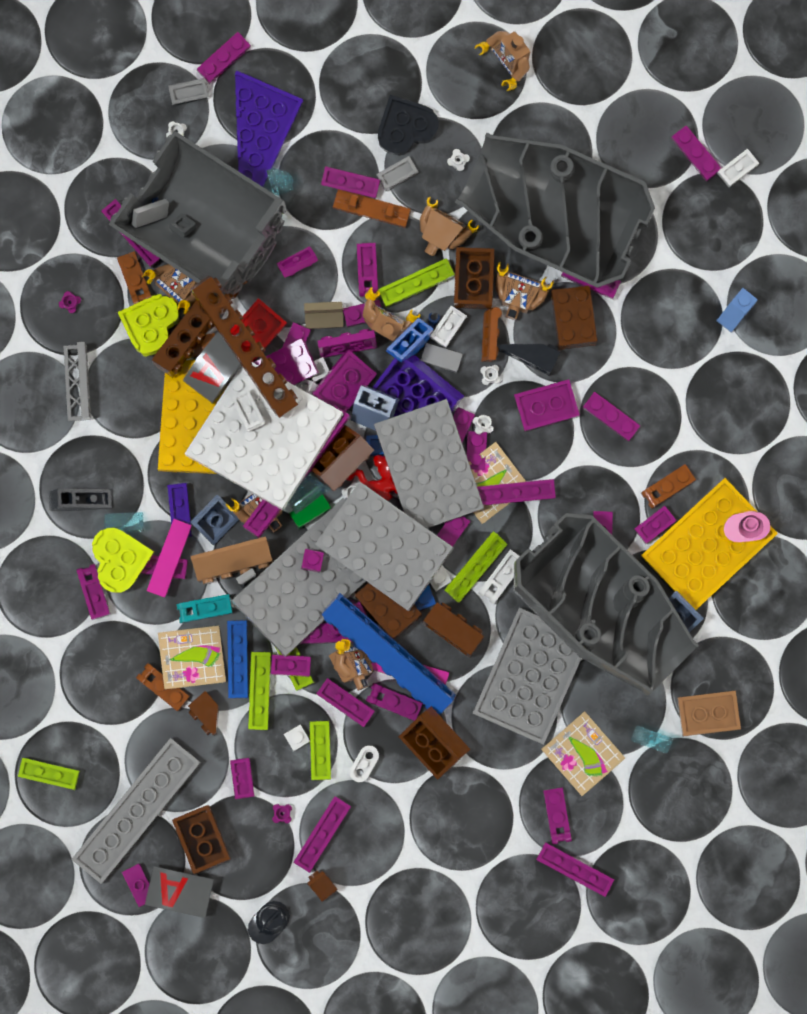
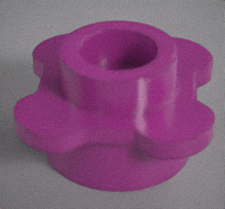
(69, 297)
(279, 818)

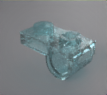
(280, 181)

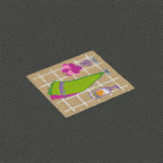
(497, 471)
(191, 657)
(583, 753)

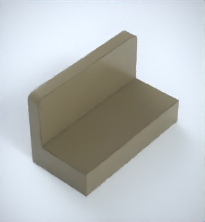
(323, 315)

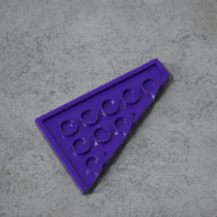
(262, 124)

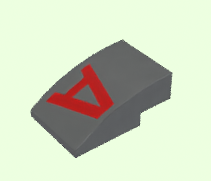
(213, 369)
(179, 892)

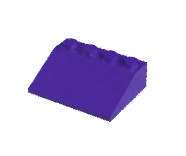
(416, 386)

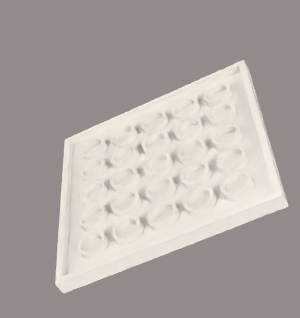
(272, 456)

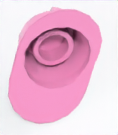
(747, 526)

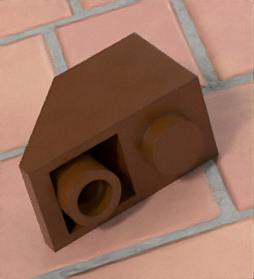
(206, 711)
(321, 885)

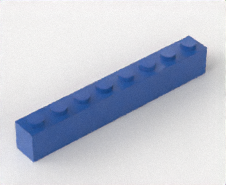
(388, 654)

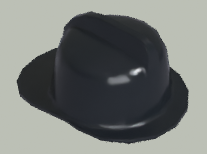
(268, 922)

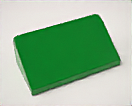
(311, 512)

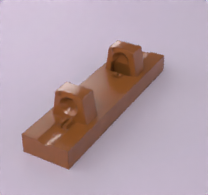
(371, 208)

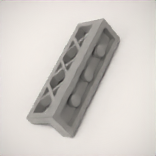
(83, 380)

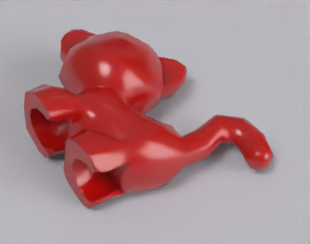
(383, 486)

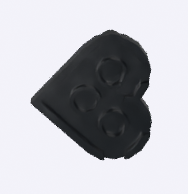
(405, 124)

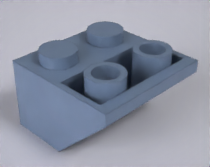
(373, 407)

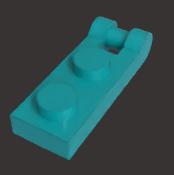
(205, 608)

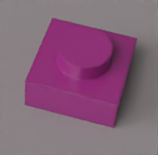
(312, 560)

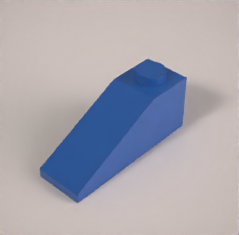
(410, 340)

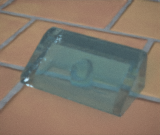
(306, 493)
(125, 521)
(651, 739)

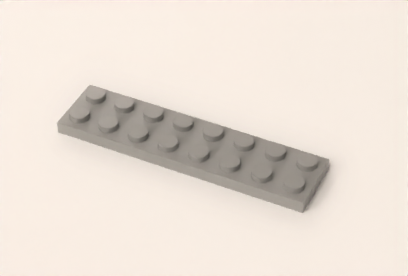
(135, 811)

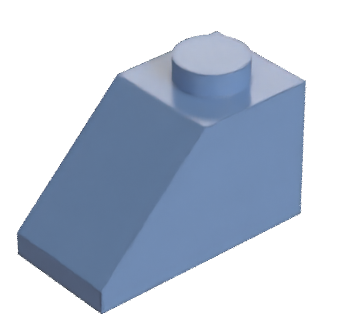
(737, 310)

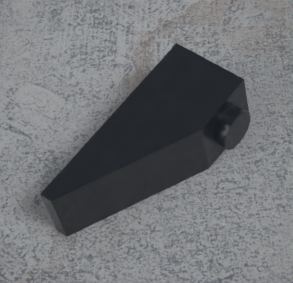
(534, 355)
(79, 499)

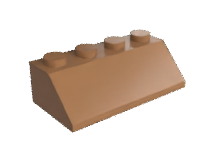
(231, 560)

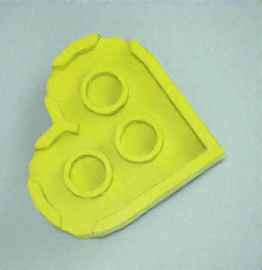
(149, 322)
(120, 559)

